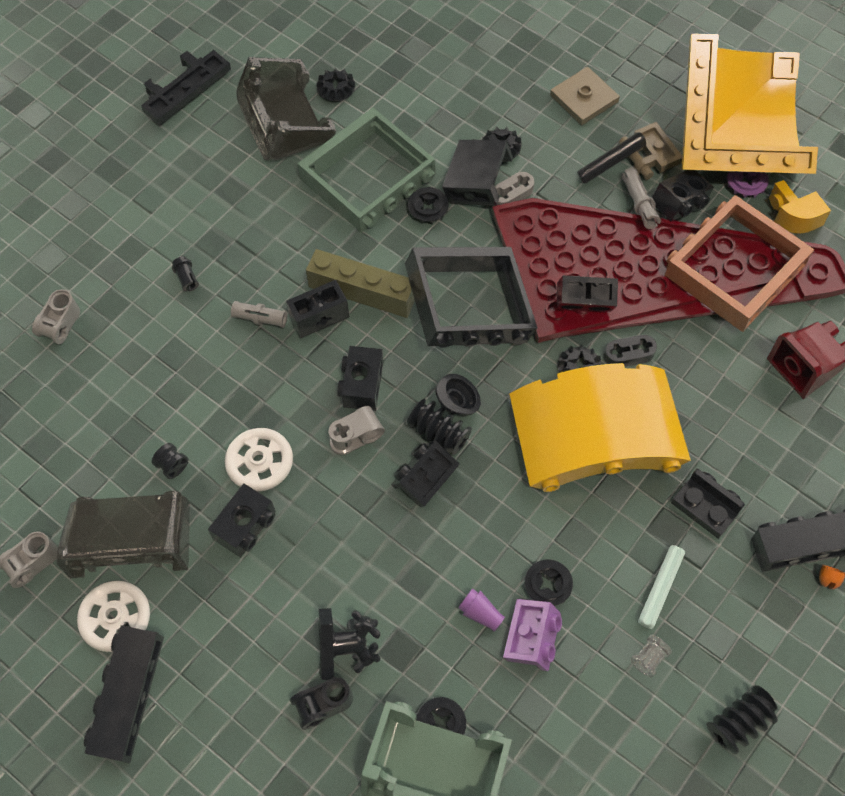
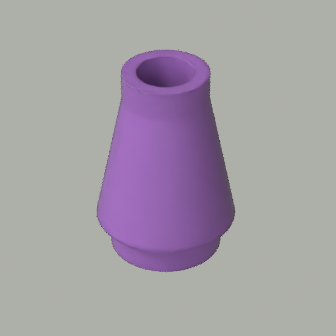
(481, 610)

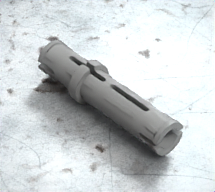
(642, 202)

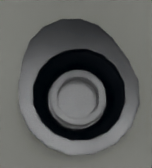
(458, 395)

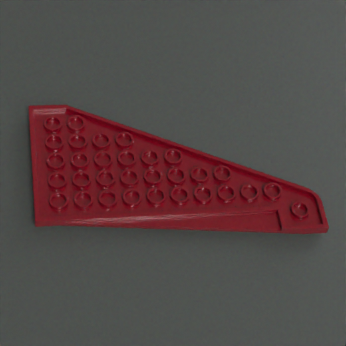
(594, 242)

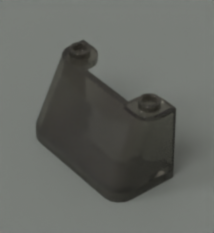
(278, 109)
(125, 533)

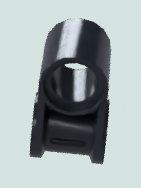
(319, 702)

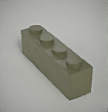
(362, 282)

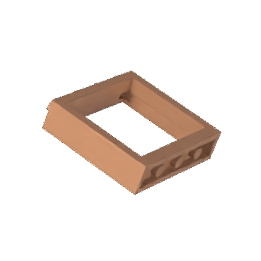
(713, 296)

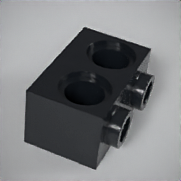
(682, 194)
(587, 293)

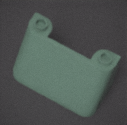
(430, 760)

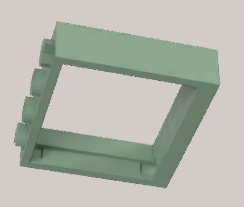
(348, 140)

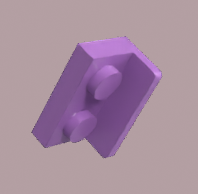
(533, 633)

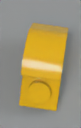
(798, 214)

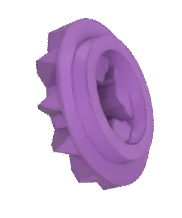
(758, 184)

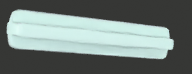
(661, 587)

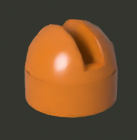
(831, 577)

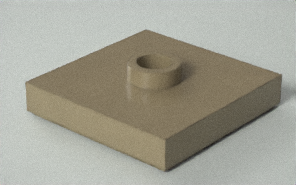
(584, 95)

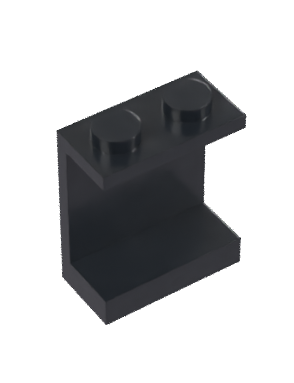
(475, 171)

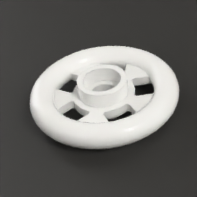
(251, 438)
(99, 596)

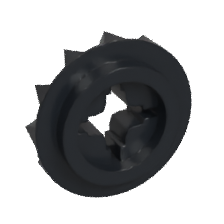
(345, 86)
(504, 134)
(428, 196)
(573, 354)
(550, 570)
(443, 708)

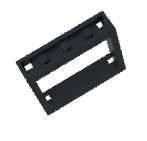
(470, 260)

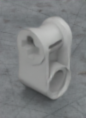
(54, 320)
(355, 430)
(25, 559)

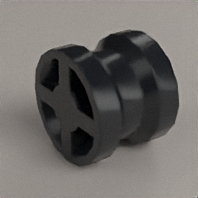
(169, 460)

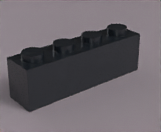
(800, 541)
(124, 694)

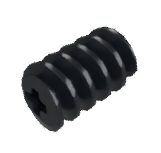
(437, 427)
(743, 719)

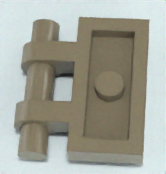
(659, 151)

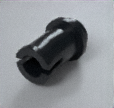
(183, 269)

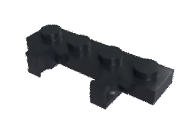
(198, 77)

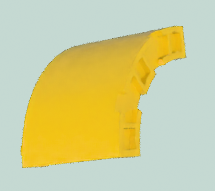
(598, 424)

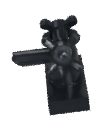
(346, 642)

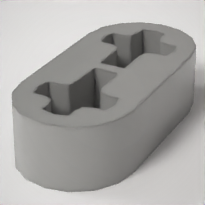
(512, 190)

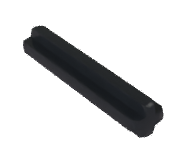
(612, 157)

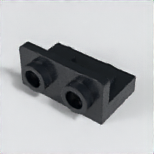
(425, 472)
(708, 503)

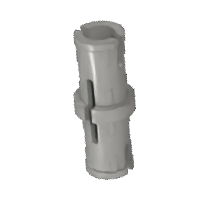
(243, 310)

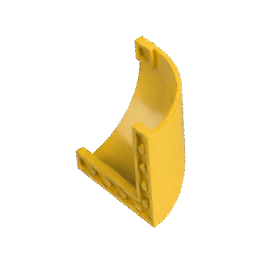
(742, 111)

